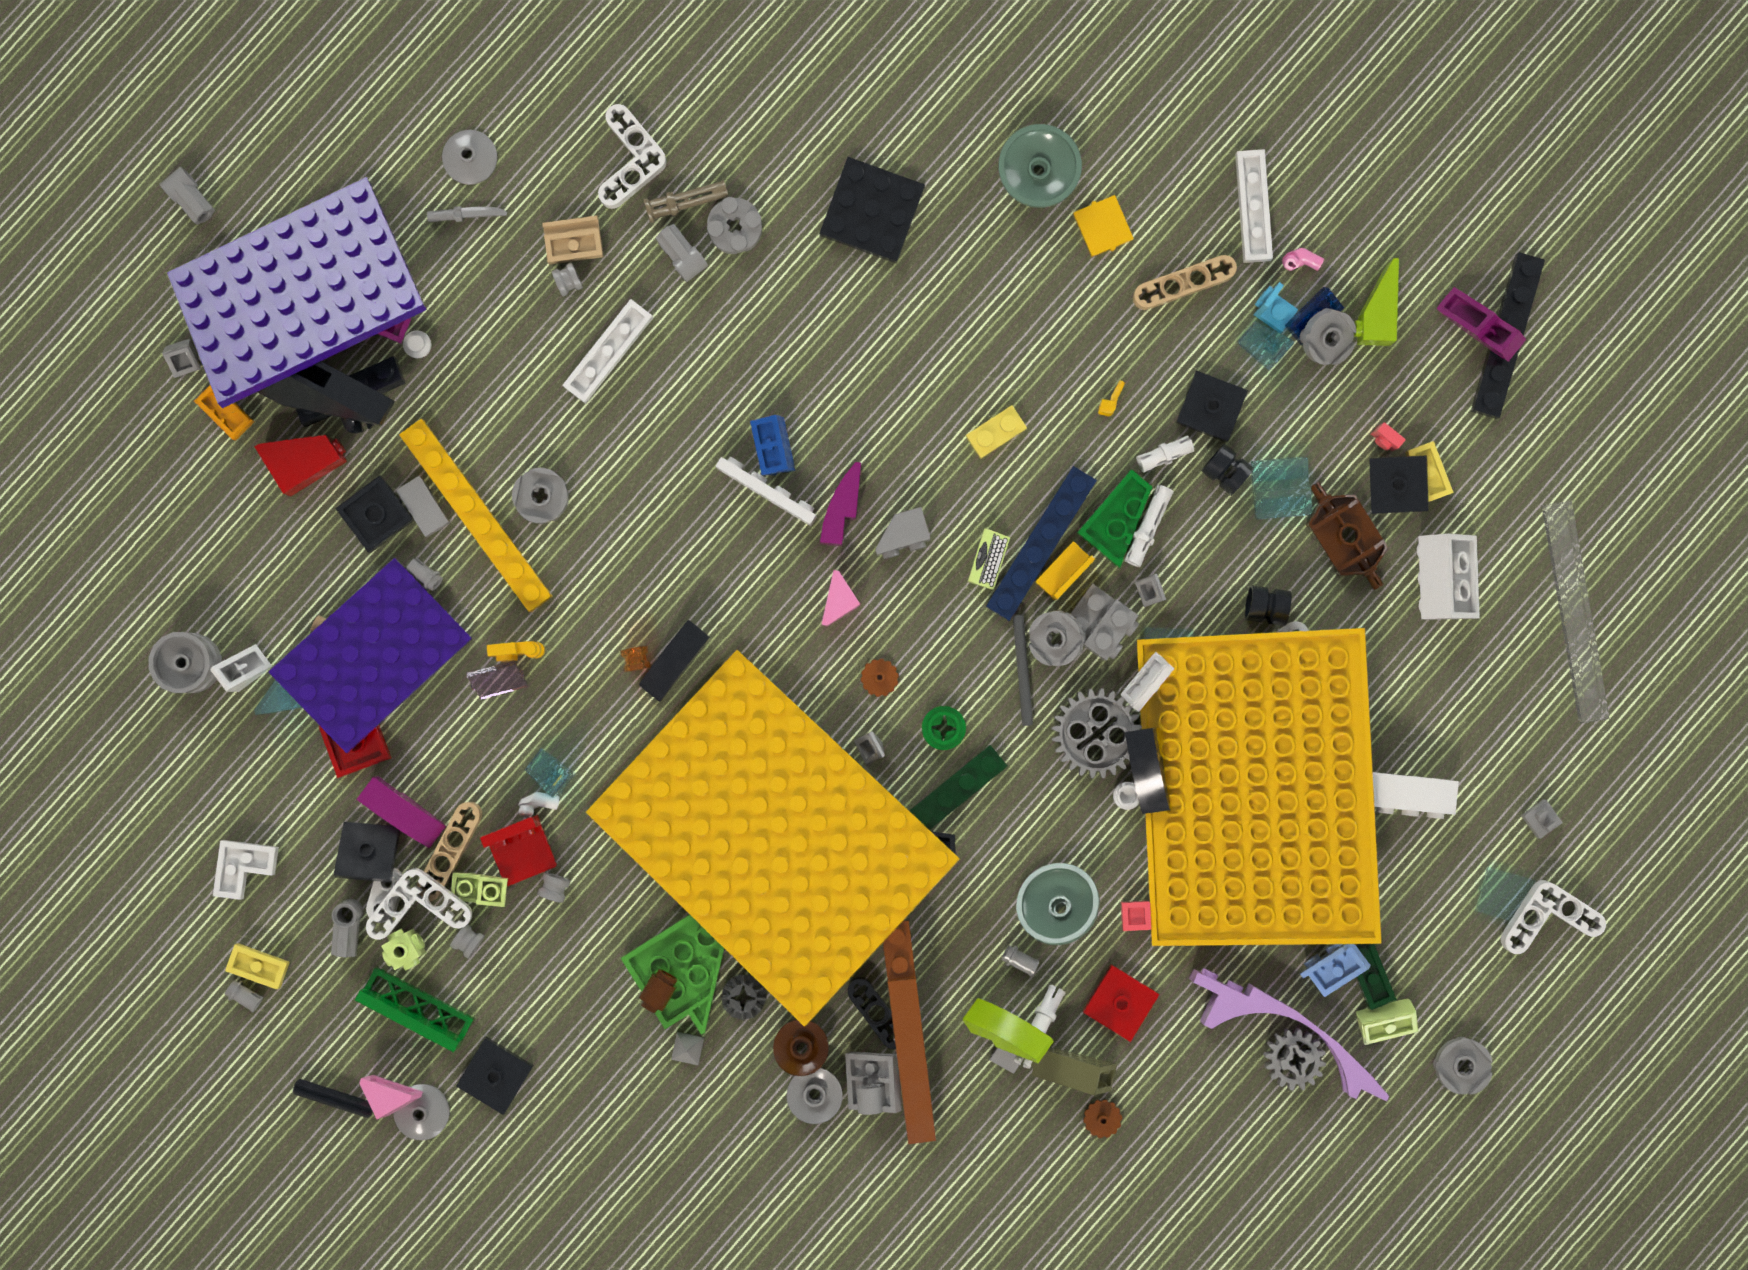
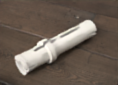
(1144, 536)
(1044, 1016)

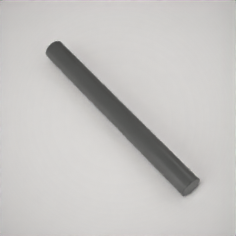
(1022, 669)

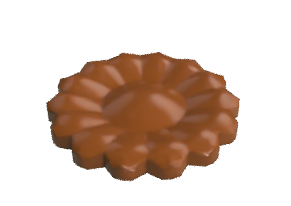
(879, 677)
(1102, 1118)

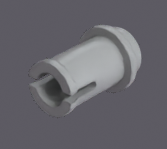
(424, 574)
(1020, 960)
(243, 995)

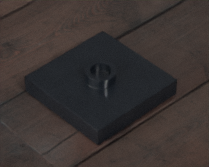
(1211, 406)
(1399, 484)
(374, 514)
(367, 852)
(494, 1075)

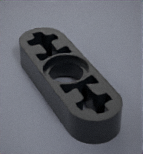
(857, 1000)

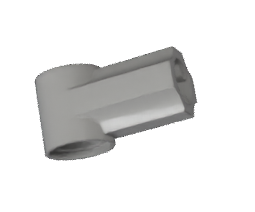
(184, 191)
(685, 257)
(346, 931)

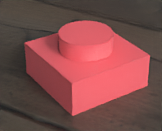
(1387, 437)
(1136, 915)

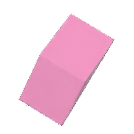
(839, 600)
(387, 1096)

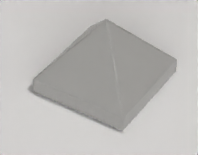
(1150, 590)
(870, 747)
(687, 1048)

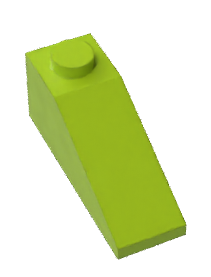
(1378, 317)

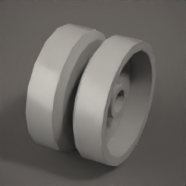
(169, 658)

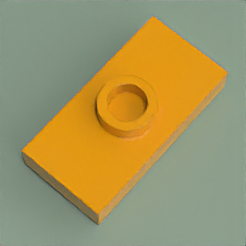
(230, 419)

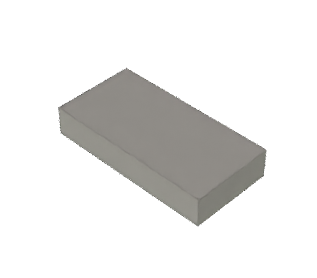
(423, 506)

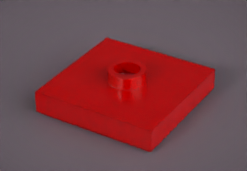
(1120, 1003)

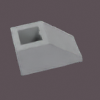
(904, 531)

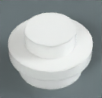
(417, 344)
(1126, 796)

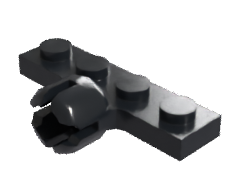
(380, 377)

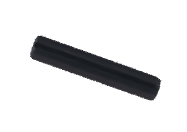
(332, 1098)

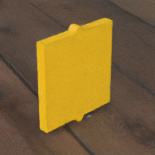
(1103, 226)

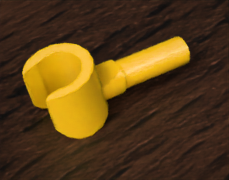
(1108, 407)

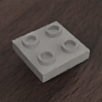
(873, 1082)

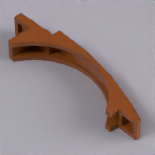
(909, 1035)

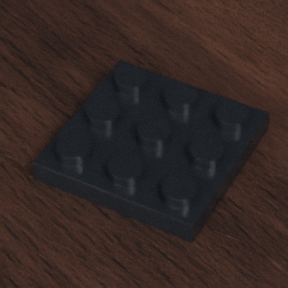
(872, 210)

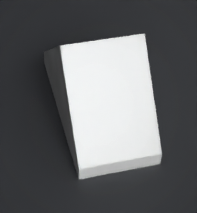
(241, 669)

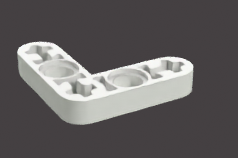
(640, 154)
(411, 895)
(1543, 907)

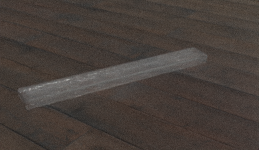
(1575, 612)

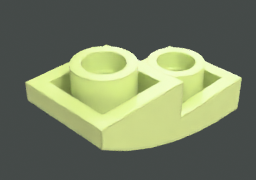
(479, 888)

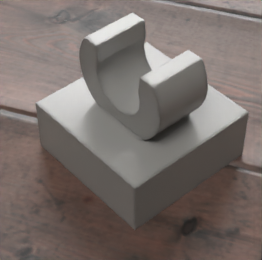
(1541, 819)

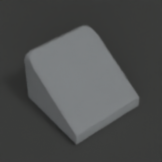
(181, 358)
(1004, 1059)

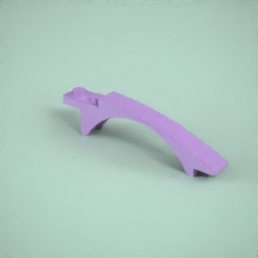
(1230, 1002)

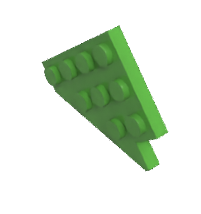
(689, 956)

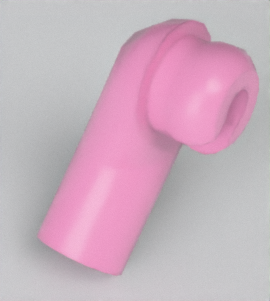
(1301, 257)

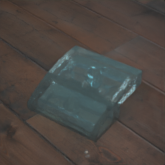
(1281, 488)

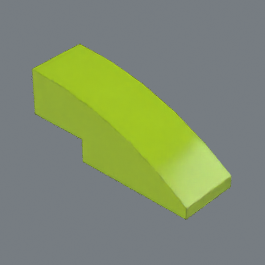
(1007, 1031)

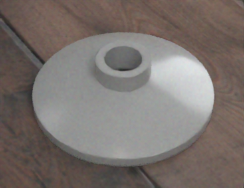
(478, 166)
(814, 1109)
(435, 1111)

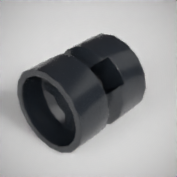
(1221, 462)
(1267, 605)

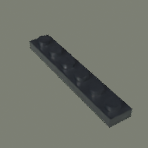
(1515, 311)

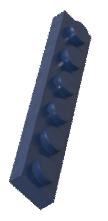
(1041, 543)

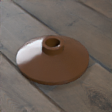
(786, 1047)

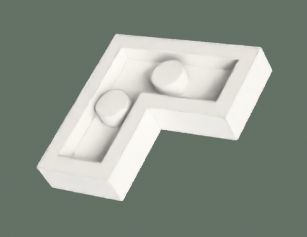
(236, 860)

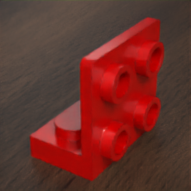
(520, 850)

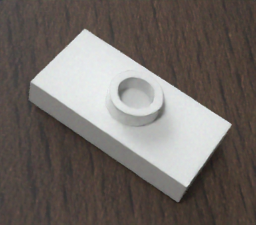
(1147, 681)

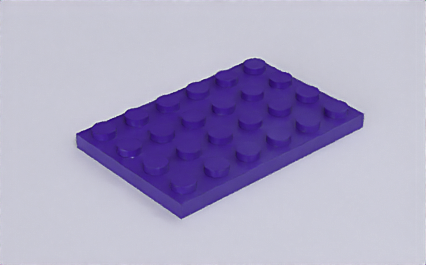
(370, 655)

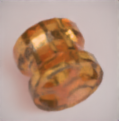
(635, 659)

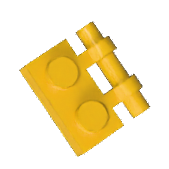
(509, 651)

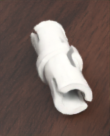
(1165, 453)

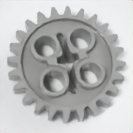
(1081, 712)

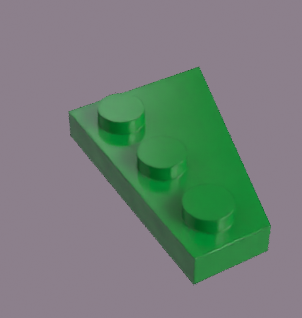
(1116, 519)

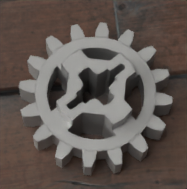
(1283, 1060)

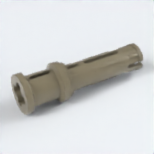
(718, 191)

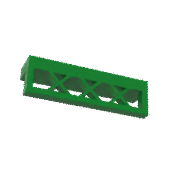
(406, 1017)

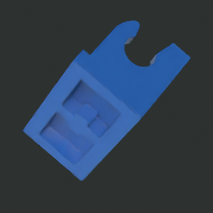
(772, 445)

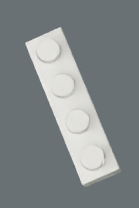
(1254, 206)
(608, 351)
(777, 496)

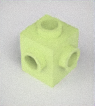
(412, 945)

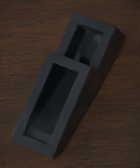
(674, 660)
(1147, 770)

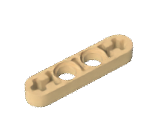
(1186, 287)
(453, 853)

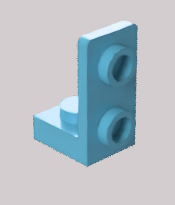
(1274, 309)

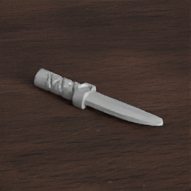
(459, 213)

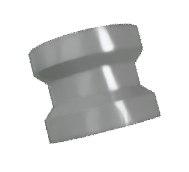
(567, 279)
(553, 887)
(467, 941)

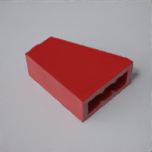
(301, 460)

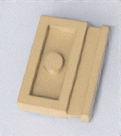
(573, 240)

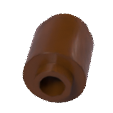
(658, 991)

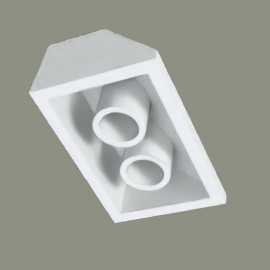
(1448, 576)

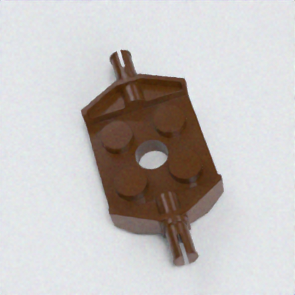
(1327, 524)

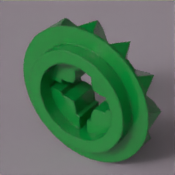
(933, 736)

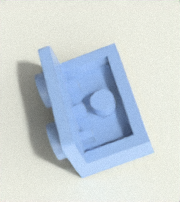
(1336, 967)

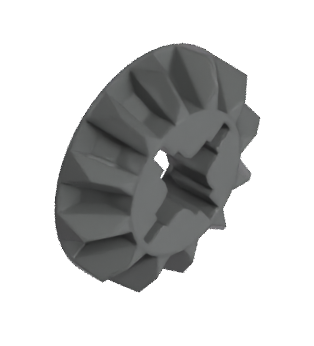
(753, 989)

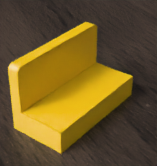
(1064, 571)

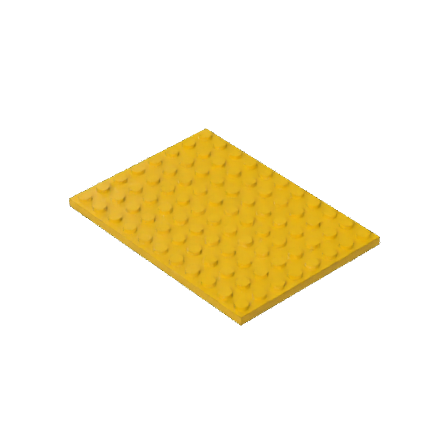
(1263, 791)
(772, 837)

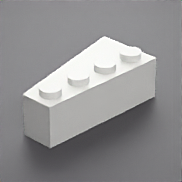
(1414, 795)

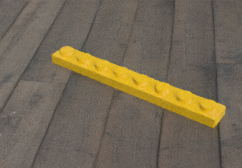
(475, 515)

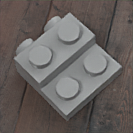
(1104, 622)

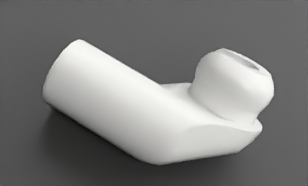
(537, 800)

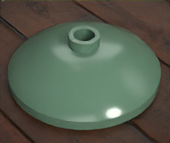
(1044, 148)
(1049, 890)

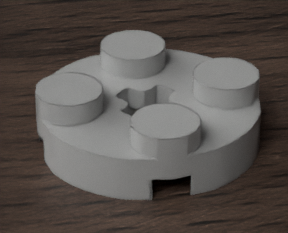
(729, 210)
(1315, 332)
(527, 505)
(1072, 638)
(1447, 1064)

